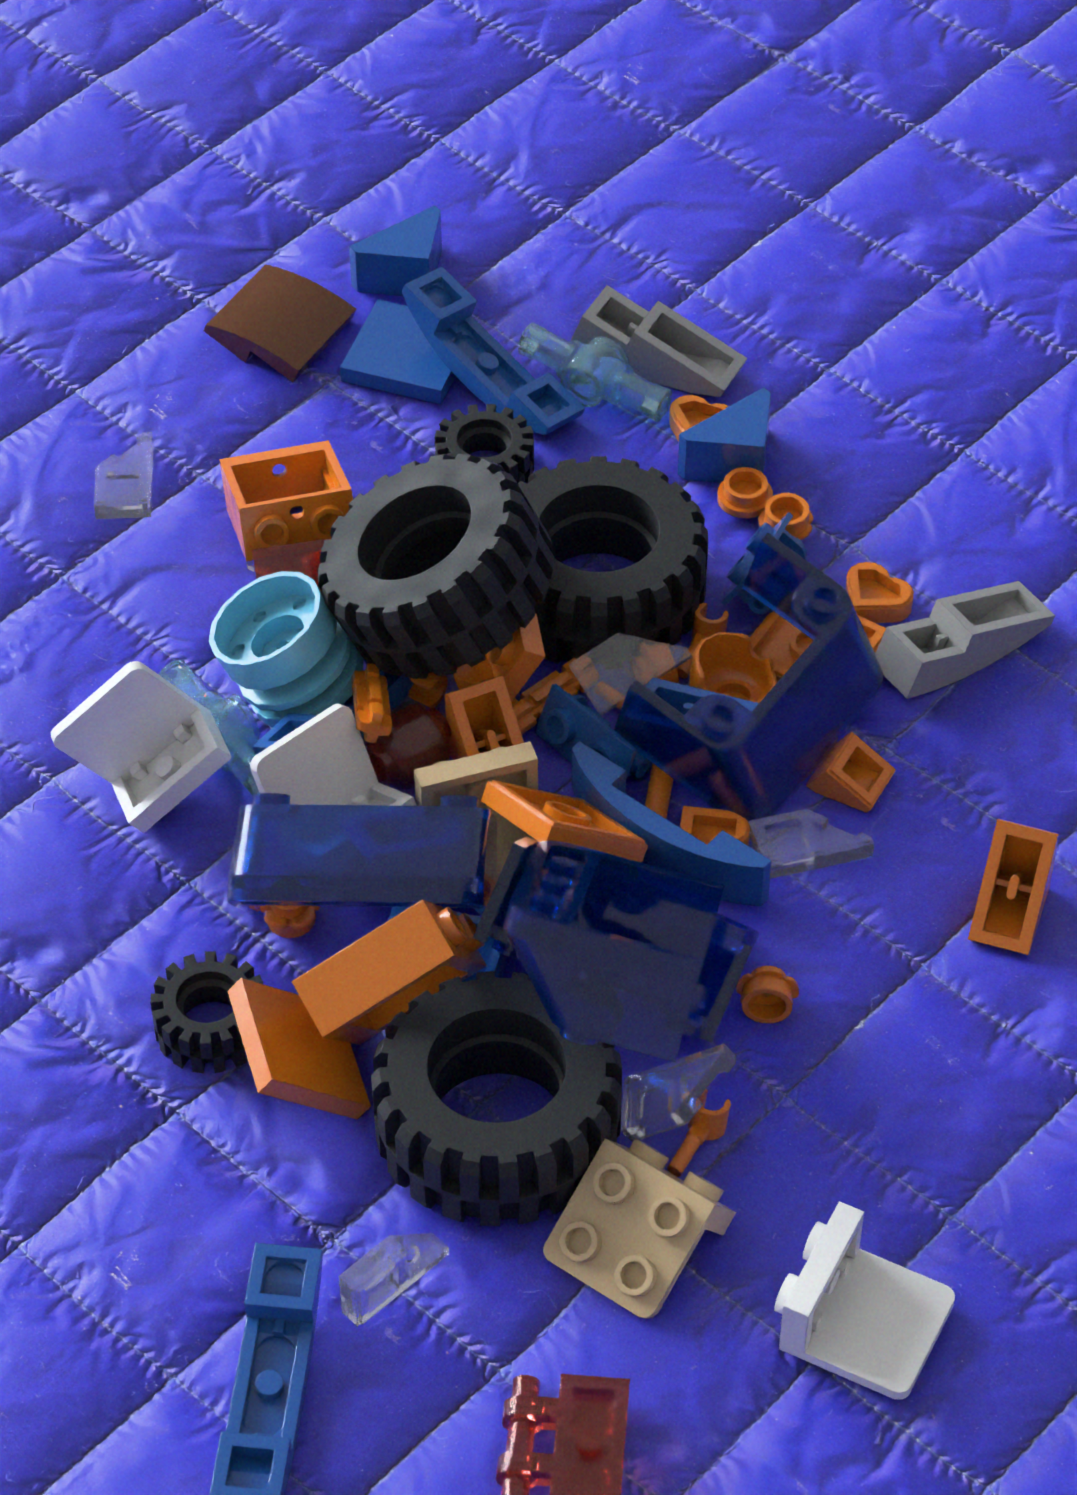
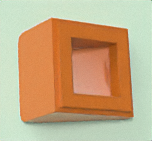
(852, 774)

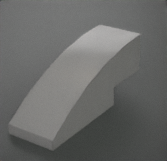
(662, 344)
(960, 637)

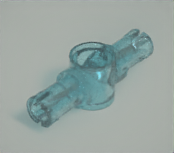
(595, 371)
(231, 716)

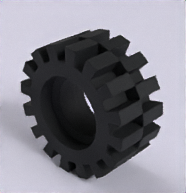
(489, 432)
(188, 988)

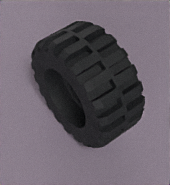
(623, 514)
(436, 566)
(481, 1165)

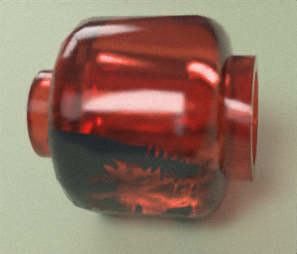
(416, 741)

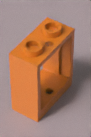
(262, 500)
(383, 971)

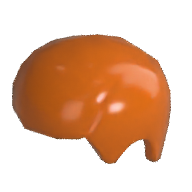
(730, 667)

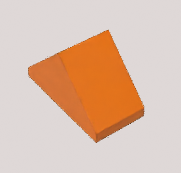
(481, 718)
(1014, 886)

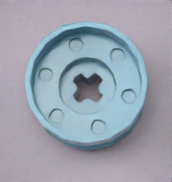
(284, 647)

